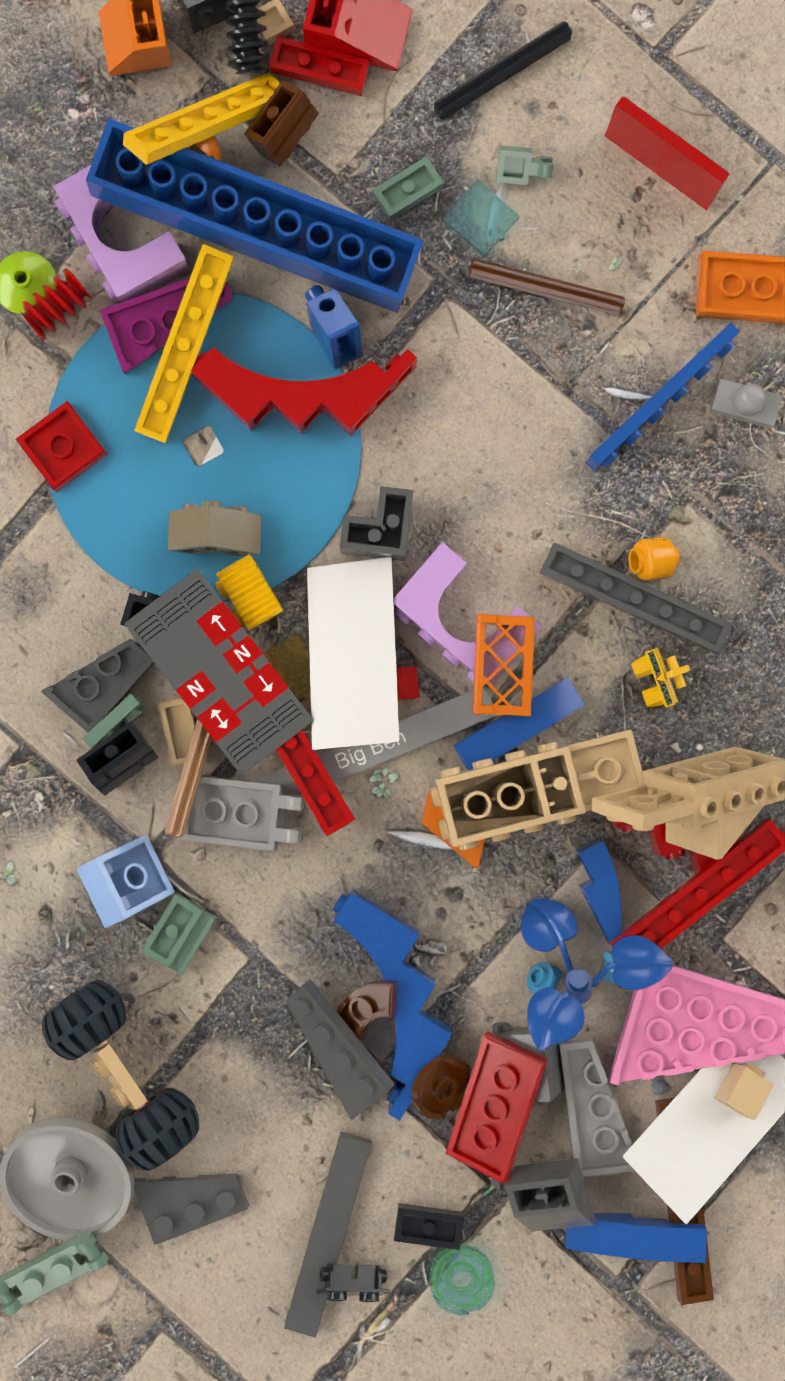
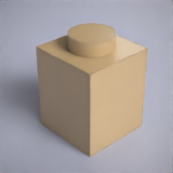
(744, 1090)

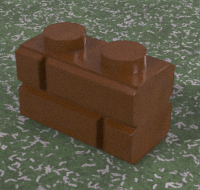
(281, 123)

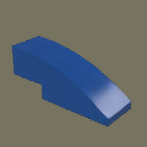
(602, 888)

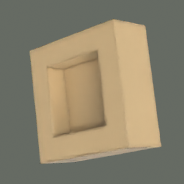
(276, 20)

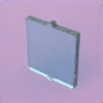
(480, 218)

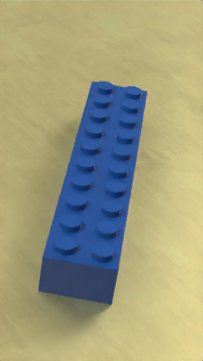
(257, 219)

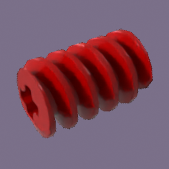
(55, 303)

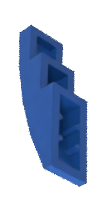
(512, 731)
(639, 1238)

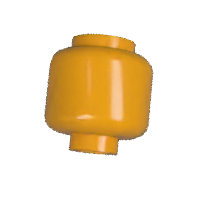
(654, 558)

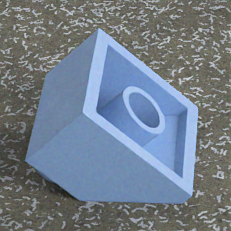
(125, 881)

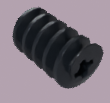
(246, 37)

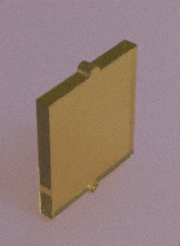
(292, 664)

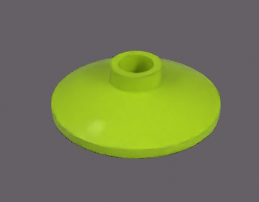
(38, 273)

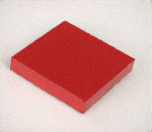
(61, 446)

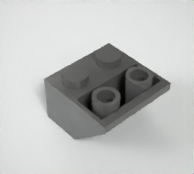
(550, 1195)

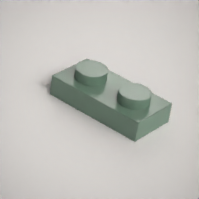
(408, 188)
(125, 712)

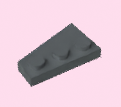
(101, 685)

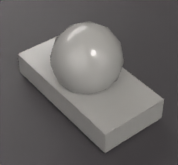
(746, 403)

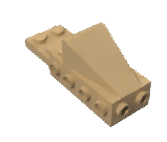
(532, 788)
(700, 799)

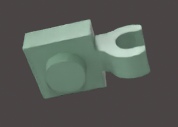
(517, 164)

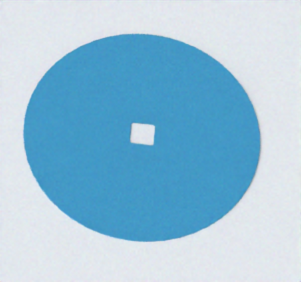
(287, 477)

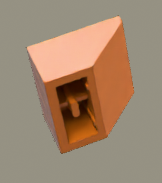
(134, 36)

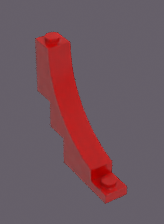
(344, 398)

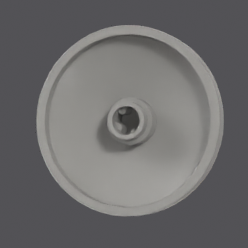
(66, 1178)

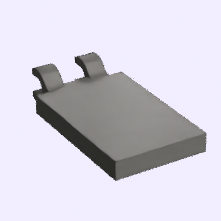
(242, 814)

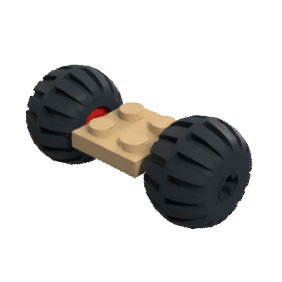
(157, 1125)

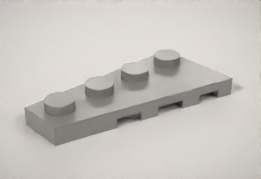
(593, 1114)

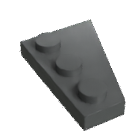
(185, 1204)

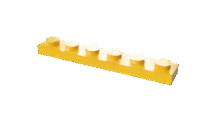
(200, 120)
(184, 343)

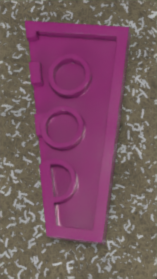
(144, 322)

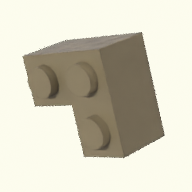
(214, 529)

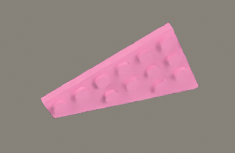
(696, 1024)

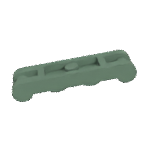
(50, 1271)

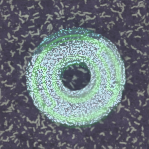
(461, 1299)

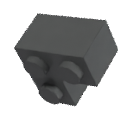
(381, 536)

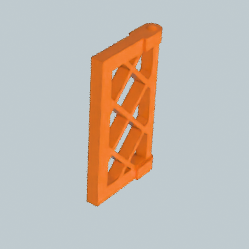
(526, 650)

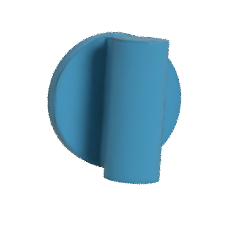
(543, 976)

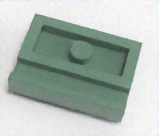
(178, 934)

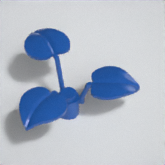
(560, 1017)

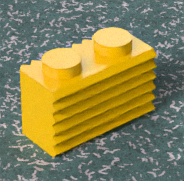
(248, 592)

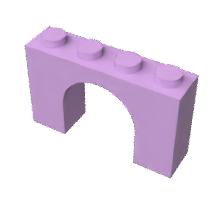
(126, 272)
(419, 605)

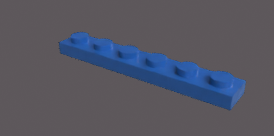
(673, 389)

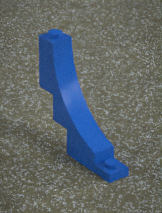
(418, 1033)

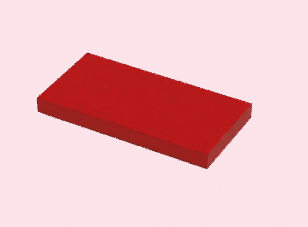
(665, 153)
(496, 1107)

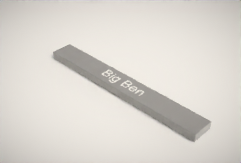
(413, 733)

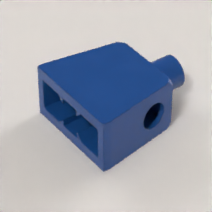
(333, 326)

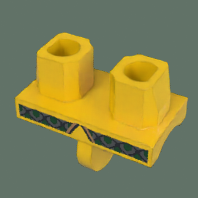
(653, 664)

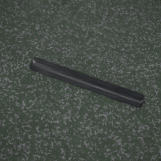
(502, 70)

